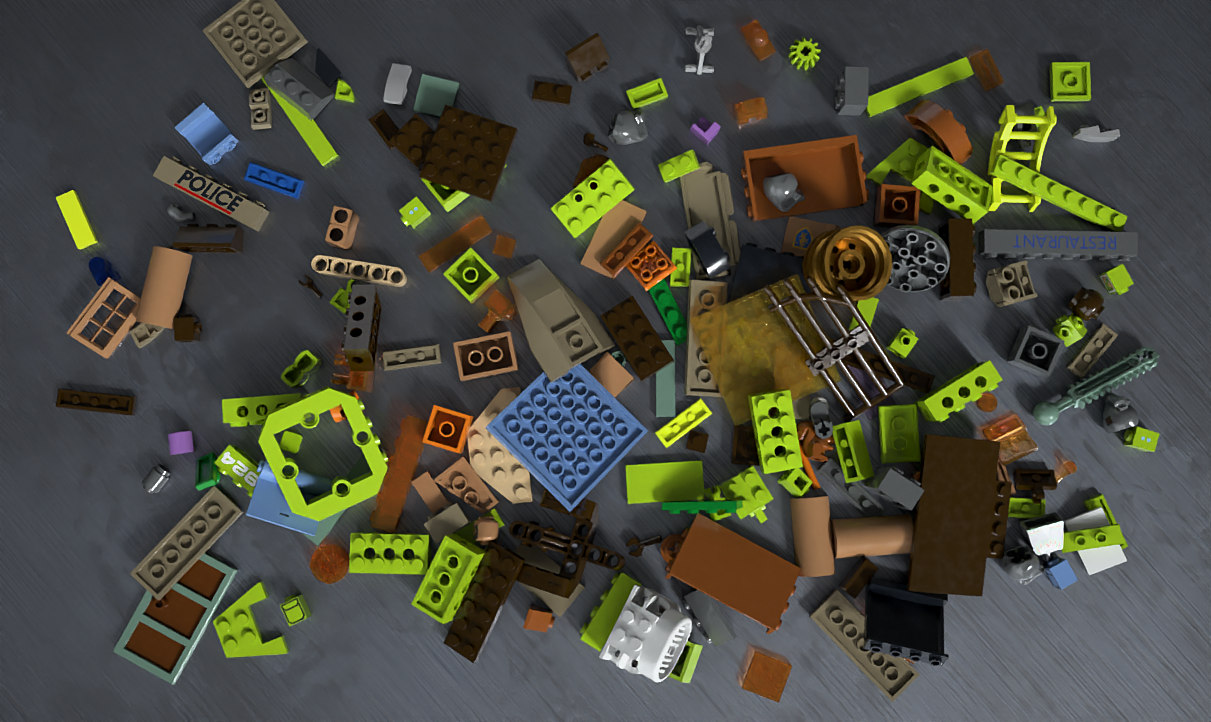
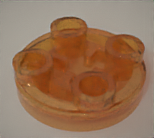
(330, 563)

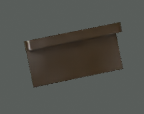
(858, 577)

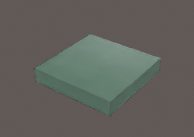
(434, 95)

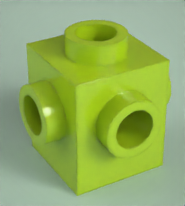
(1069, 329)

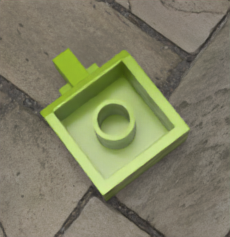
(751, 490)

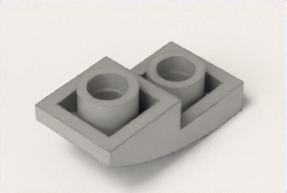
(396, 84)
(1094, 134)

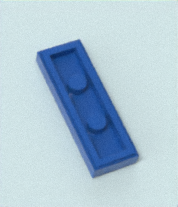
(274, 180)

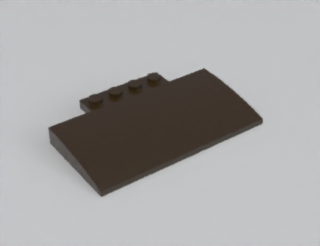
(958, 516)

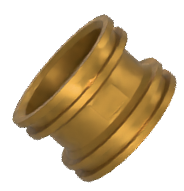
(868, 260)

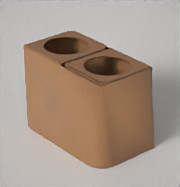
(348, 233)
(611, 374)

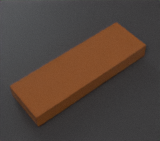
(626, 250)

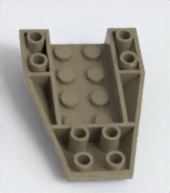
(556, 321)

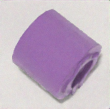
(180, 442)

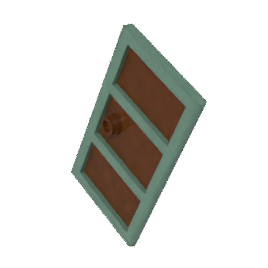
(168, 629)

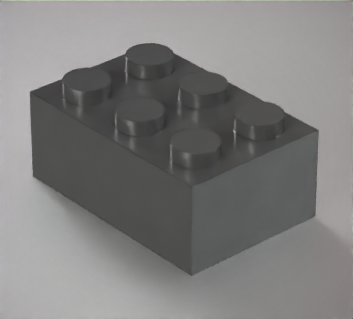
(894, 487)

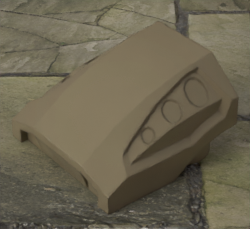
(1010, 284)

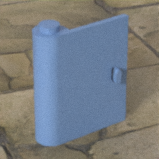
(269, 502)

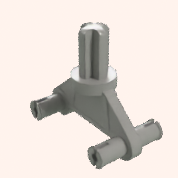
(702, 46)

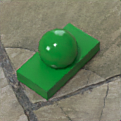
(206, 472)

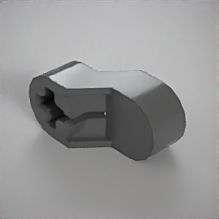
(820, 411)

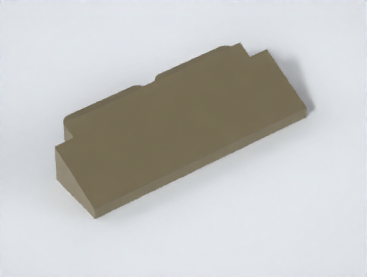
(709, 199)

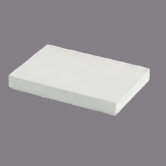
(1096, 558)

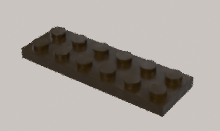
(484, 601)

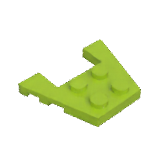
(903, 163)
(240, 631)

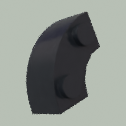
(707, 249)

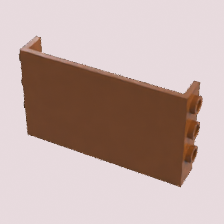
(825, 171)
(734, 571)

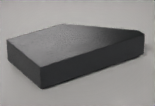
(326, 69)

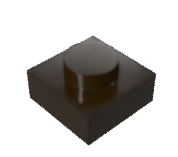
(697, 441)

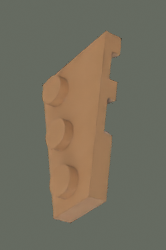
(467, 485)

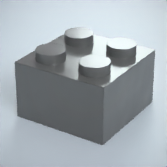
(852, 91)
(1035, 351)

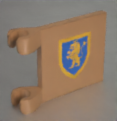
(801, 233)

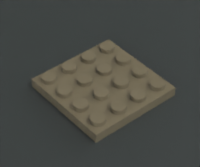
(254, 38)

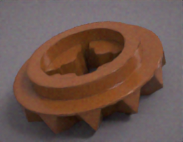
(667, 543)

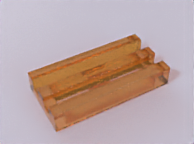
(973, 59)

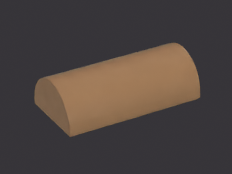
(163, 287)
(812, 536)
(872, 536)

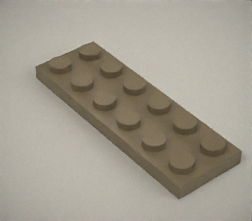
(698, 376)
(186, 543)
(846, 629)

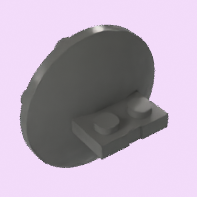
(918, 258)

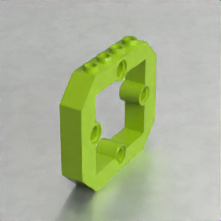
(332, 500)

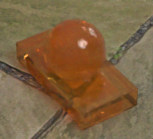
(758, 40)

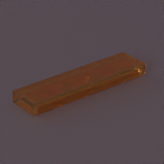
(455, 244)

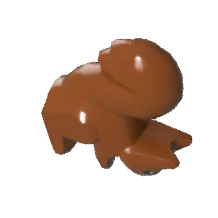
(813, 445)

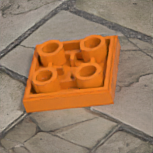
(650, 266)

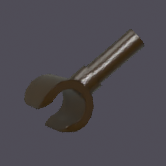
(589, 141)
(309, 284)

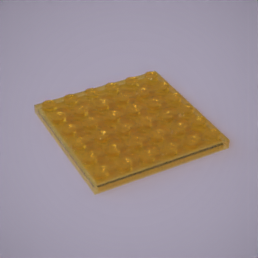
(757, 351)

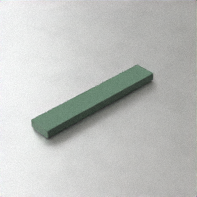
(328, 523)

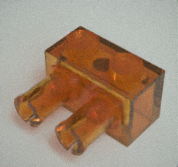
(499, 310)
(354, 380)

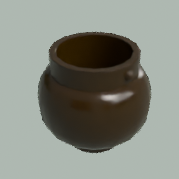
(1087, 304)

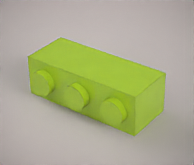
(852, 451)

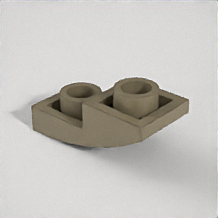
(260, 108)

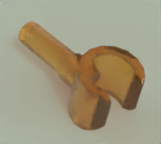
(1070, 468)

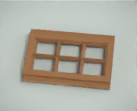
(89, 311)

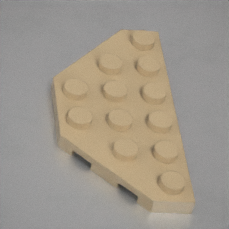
(492, 459)

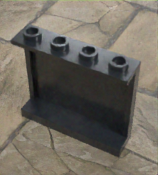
(764, 267)
(904, 622)

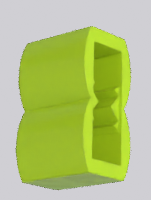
(304, 365)

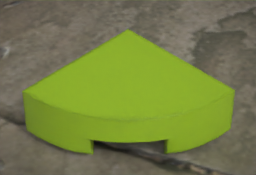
(344, 92)

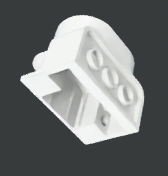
(648, 635)

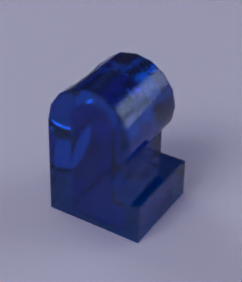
(102, 270)

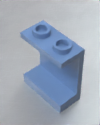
(207, 134)

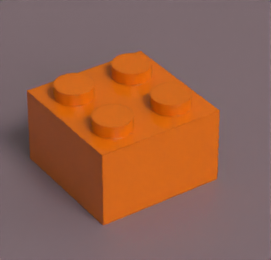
(447, 429)

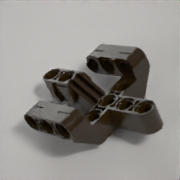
(565, 582)

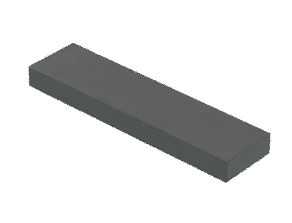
(851, 491)

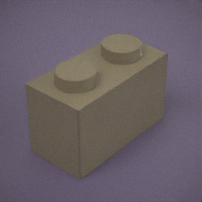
(447, 521)

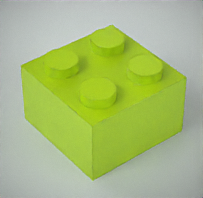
(471, 275)

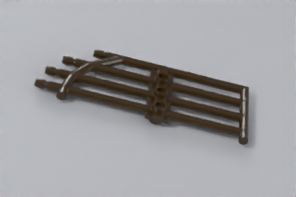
(837, 350)

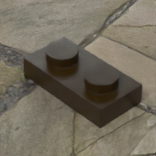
(552, 93)

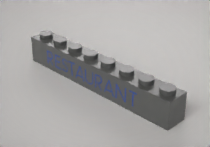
(1058, 244)

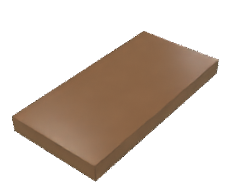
(609, 233)

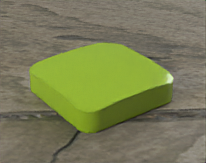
(291, 441)

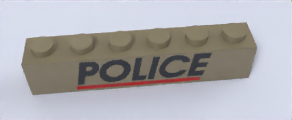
(212, 194)

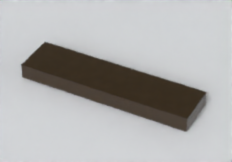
(96, 401)

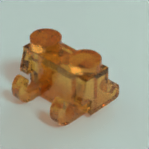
(750, 108)

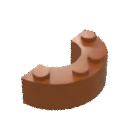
(942, 128)

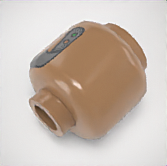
(485, 530)

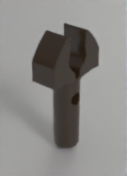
(643, 544)

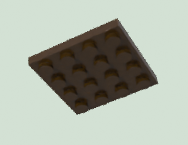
(468, 153)

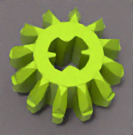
(799, 58)

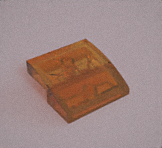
(1013, 439)

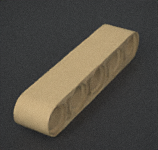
(350, 270)

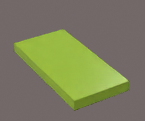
(665, 482)

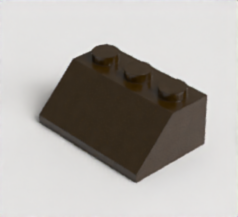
(209, 239)

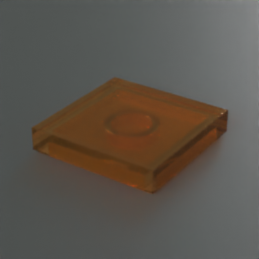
(766, 676)

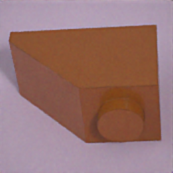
(539, 618)

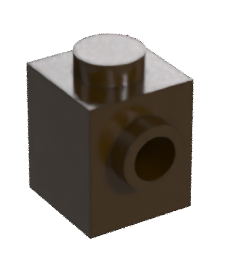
(187, 329)

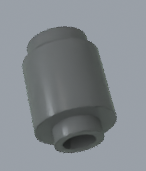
(156, 479)

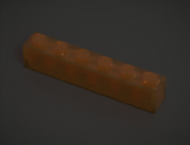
(400, 475)

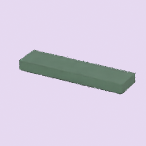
(666, 386)

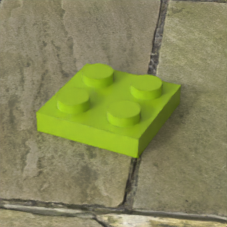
(1070, 81)

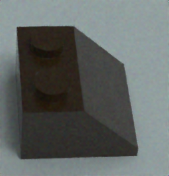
(587, 58)

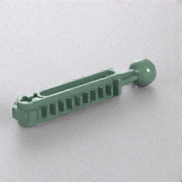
(1048, 412)

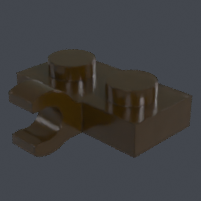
(1035, 480)

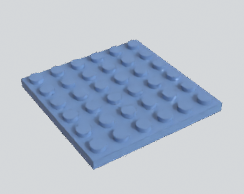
(567, 433)

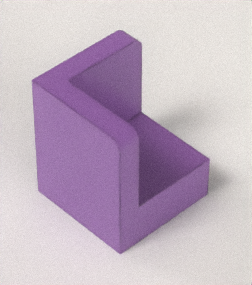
(705, 130)

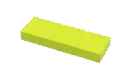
(76, 219)
(683, 423)

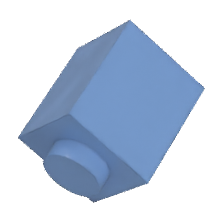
(1060, 573)

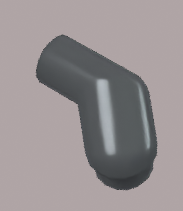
(179, 216)

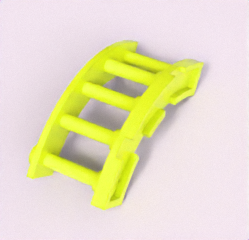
(1008, 120)

